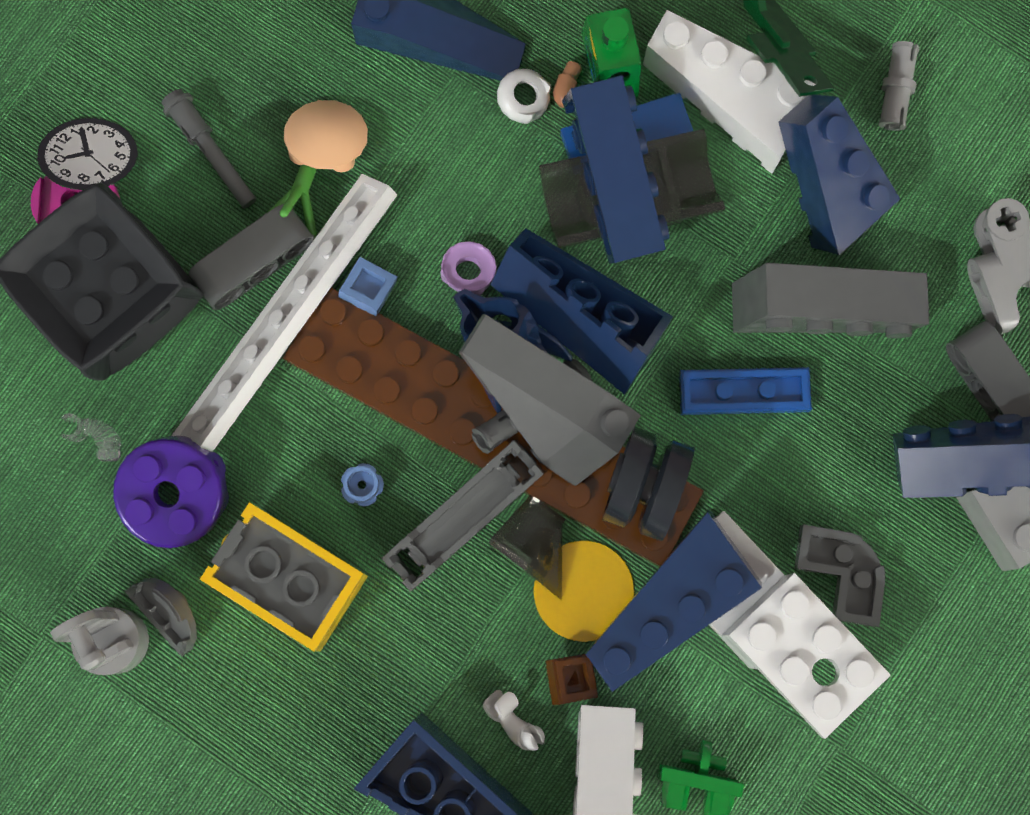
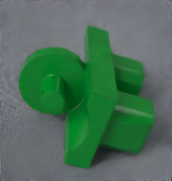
(677, 782)

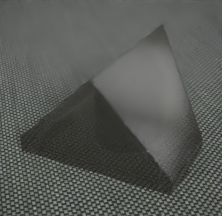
(533, 543)

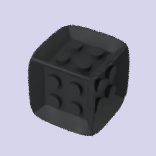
(97, 283)

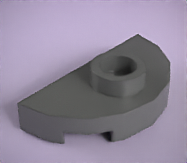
(166, 611)

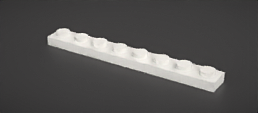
(286, 313)

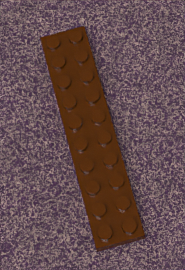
(443, 402)

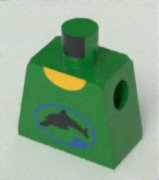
(612, 47)

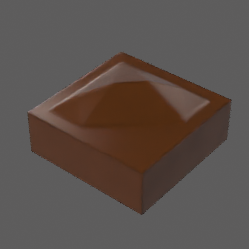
(571, 679)

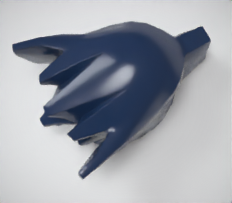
(474, 306)

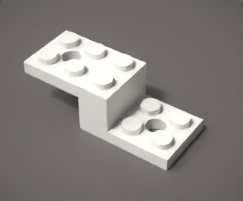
(790, 629)

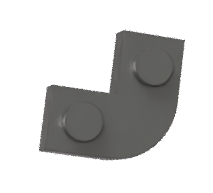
(857, 570)

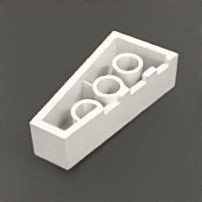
(607, 761)

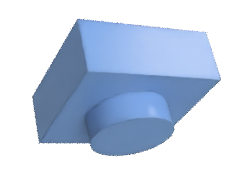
(367, 286)

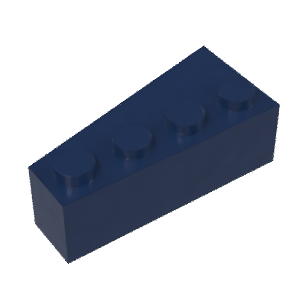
(582, 308)
(682, 597)

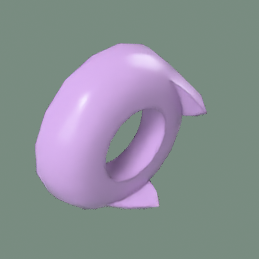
(470, 252)

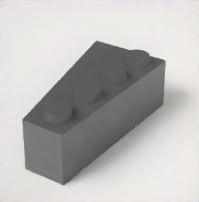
(829, 301)

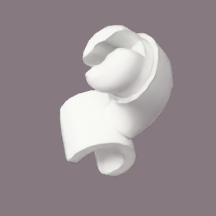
(522, 734)

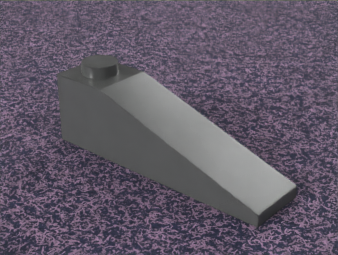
(557, 410)

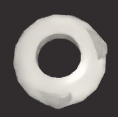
(515, 110)

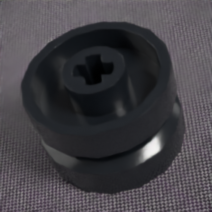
(652, 485)

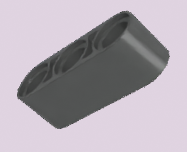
(250, 257)
(991, 371)

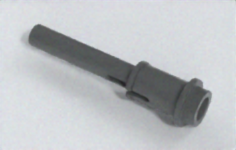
(197, 131)

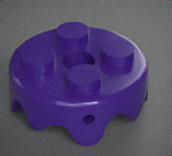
(201, 489)

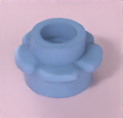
(350, 481)

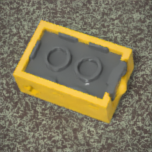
(284, 578)

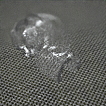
(102, 433)

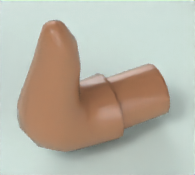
(566, 81)

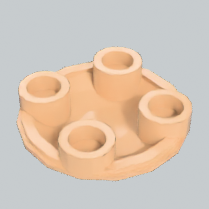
(325, 135)

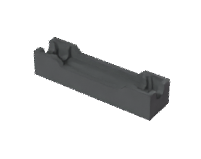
(463, 515)

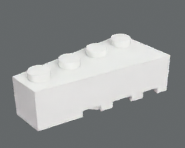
(725, 84)

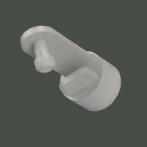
(105, 639)

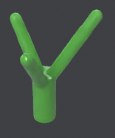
(300, 190)

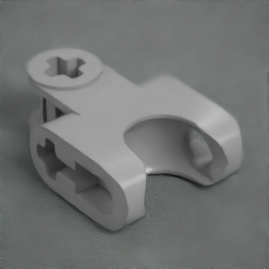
(1003, 262)

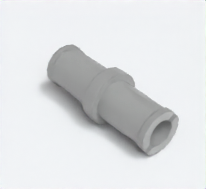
(898, 85)

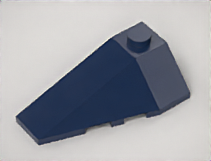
(438, 34)

